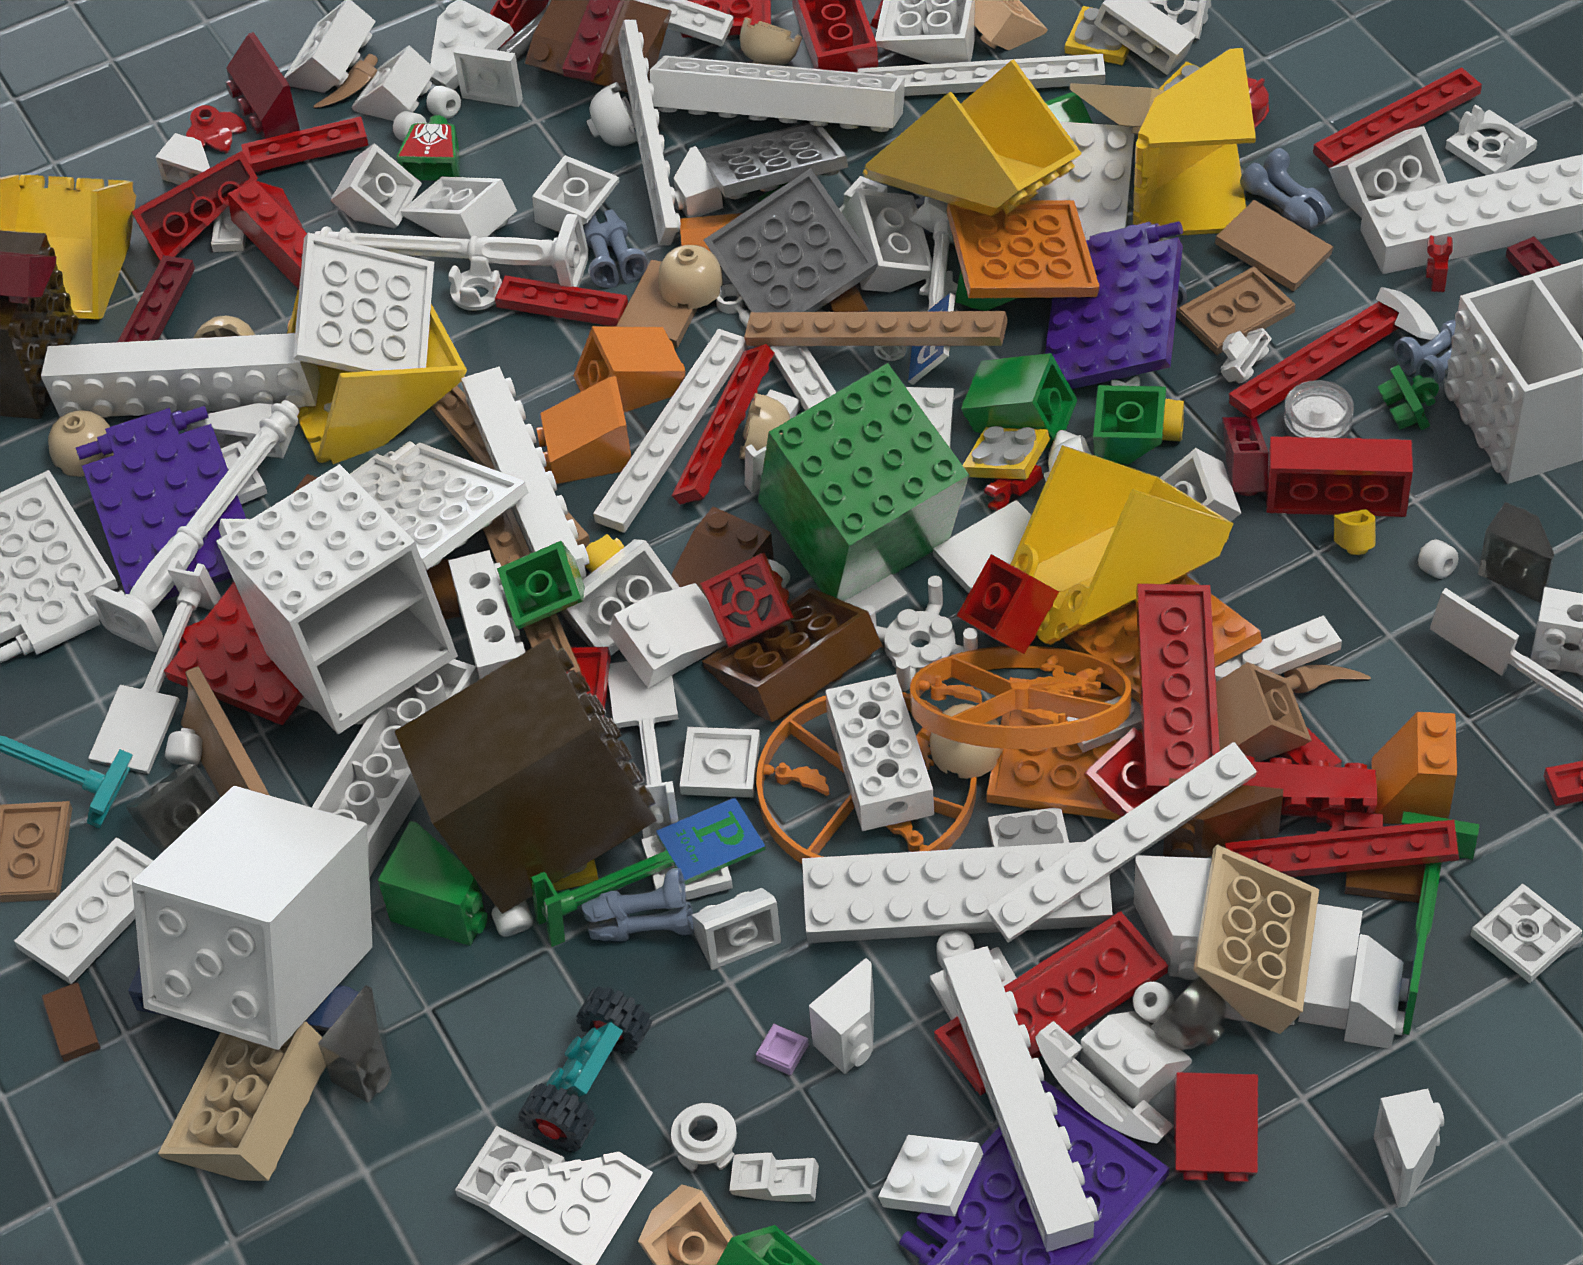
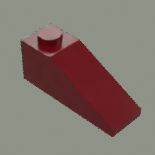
(1245, 455)

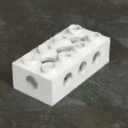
(485, 612)
(1559, 632)
(879, 792)

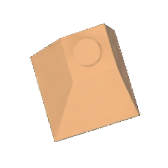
(1006, 23)
(684, 1230)

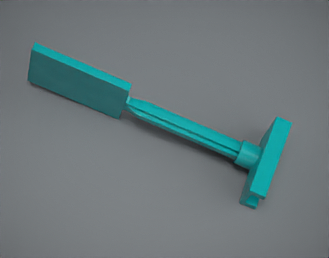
(103, 786)

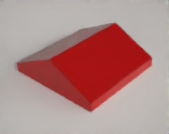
(1120, 775)

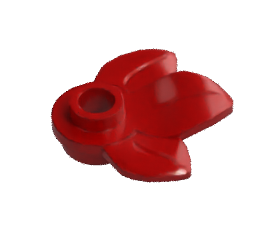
(217, 129)

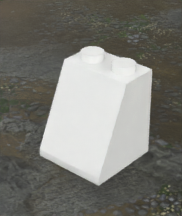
(1171, 905)

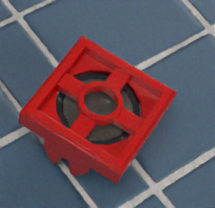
(748, 600)

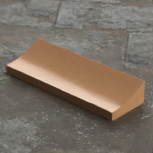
(221, 749)

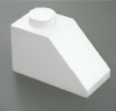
(181, 159)
(695, 187)

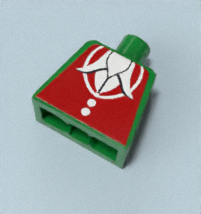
(431, 150)

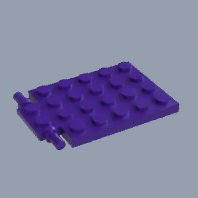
(1133, 316)
(155, 488)
(996, 1219)

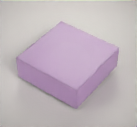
(782, 1049)

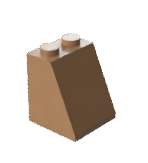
(1259, 713)

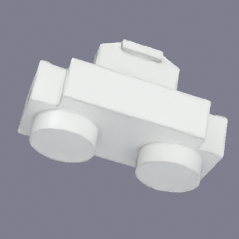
(1243, 353)

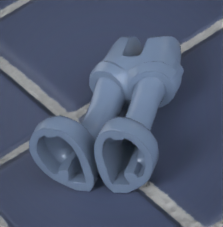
(1306, 205)
(612, 233)
(1422, 358)
(612, 918)

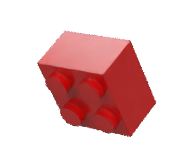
(1007, 604)

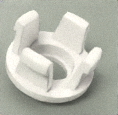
(479, 275)
(716, 1150)

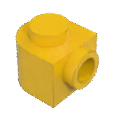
(1173, 420)
(1355, 531)
(601, 551)

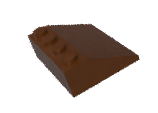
(559, 26)
(797, 656)

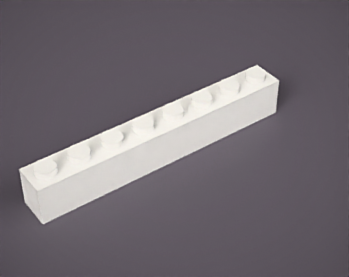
(513, 453)
(1018, 1099)

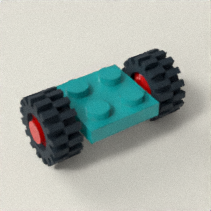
(553, 1108)

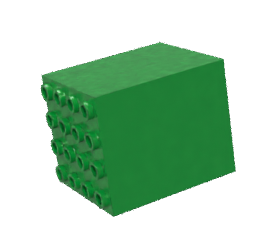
(861, 484)

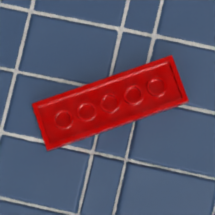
(1176, 680)
(1070, 988)

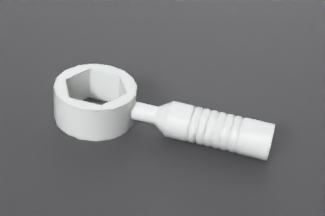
(732, 306)

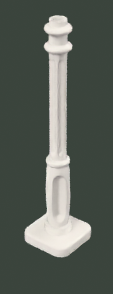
(565, 253)
(131, 614)

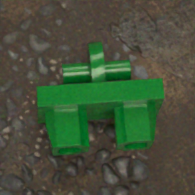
(1411, 410)

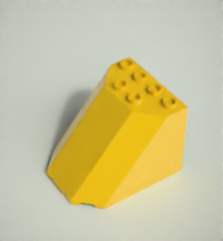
(980, 152)
(1107, 531)

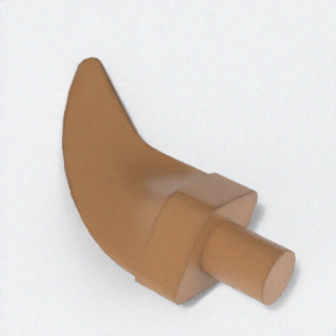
(358, 76)
(1309, 677)

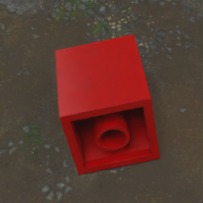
(1216, 1125)

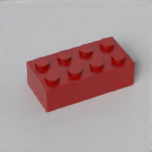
(837, 34)
(1339, 476)

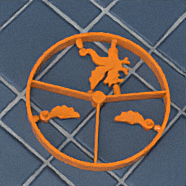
(1048, 696)
(812, 779)

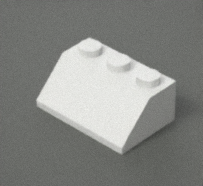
(331, 49)
(1388, 169)
(890, 238)
(614, 586)

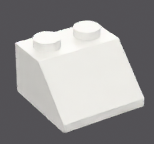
(396, 86)
(375, 189)
(571, 190)
(1206, 482)
(737, 927)
(1376, 996)
(845, 1019)
(1131, 1057)
(1407, 1139)

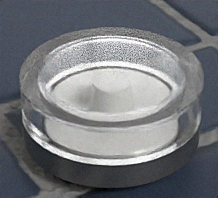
(1318, 410)

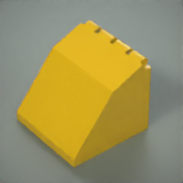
(1190, 150)
(84, 226)
(376, 405)

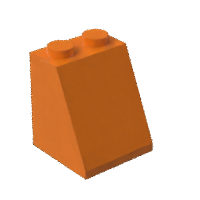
(638, 357)
(586, 434)
(1417, 768)

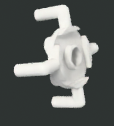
(924, 625)

